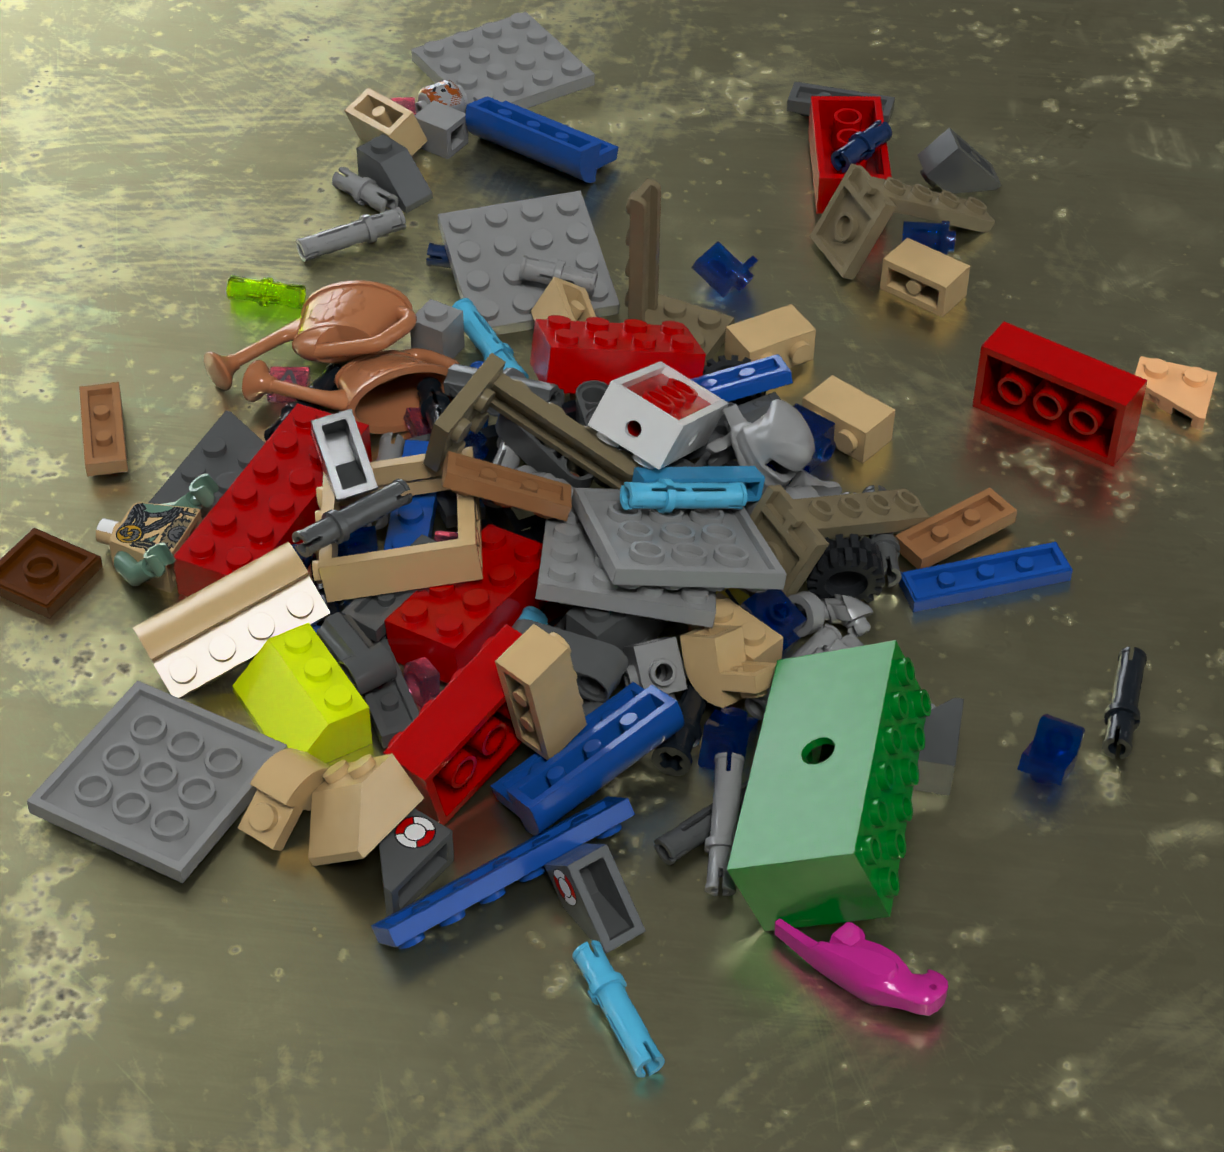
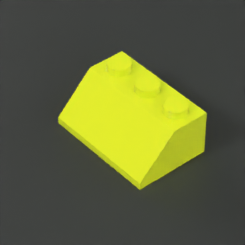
(304, 697)

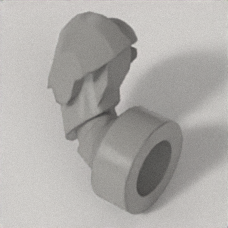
(837, 610)

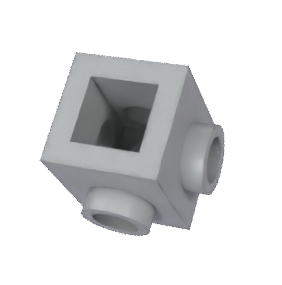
(660, 655)

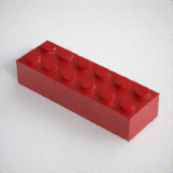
(261, 506)

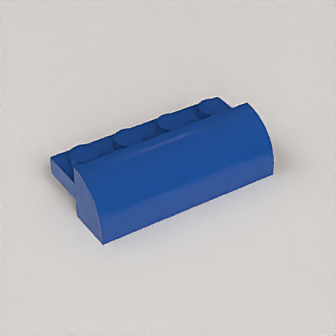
(539, 138)
(609, 744)

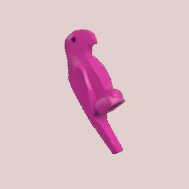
(867, 969)

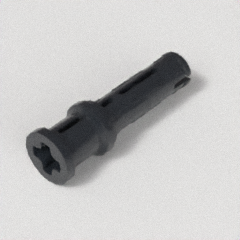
(674, 754)

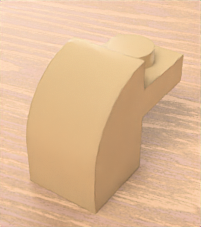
(719, 665)
(281, 795)

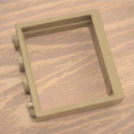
(405, 566)

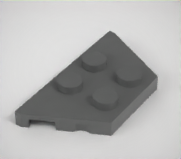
(220, 453)

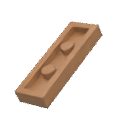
(103, 429)
(506, 486)
(956, 528)

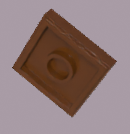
(45, 572)

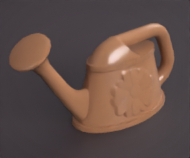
(333, 328)
(373, 385)

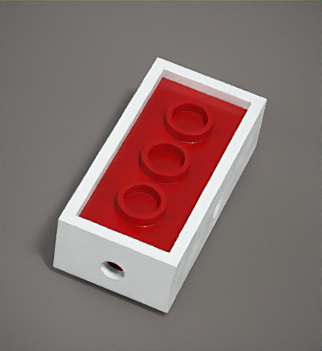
(657, 415)

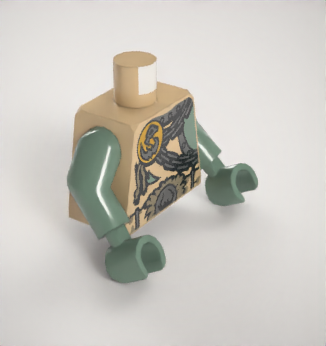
(153, 533)

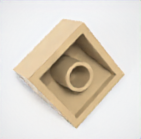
(358, 807)

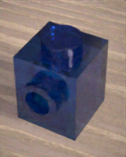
(778, 613)

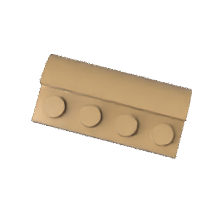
(230, 620)

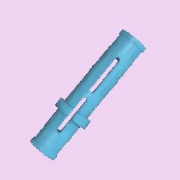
(484, 336)
(667, 495)
(609, 992)

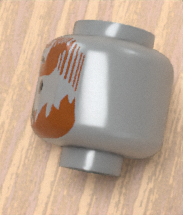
(442, 92)

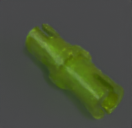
(266, 291)

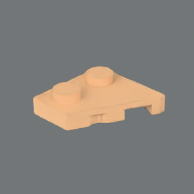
(1178, 388)

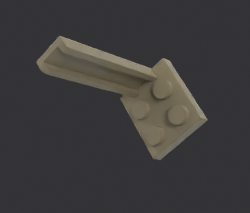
(866, 204)
(643, 273)
(542, 419)
(799, 526)

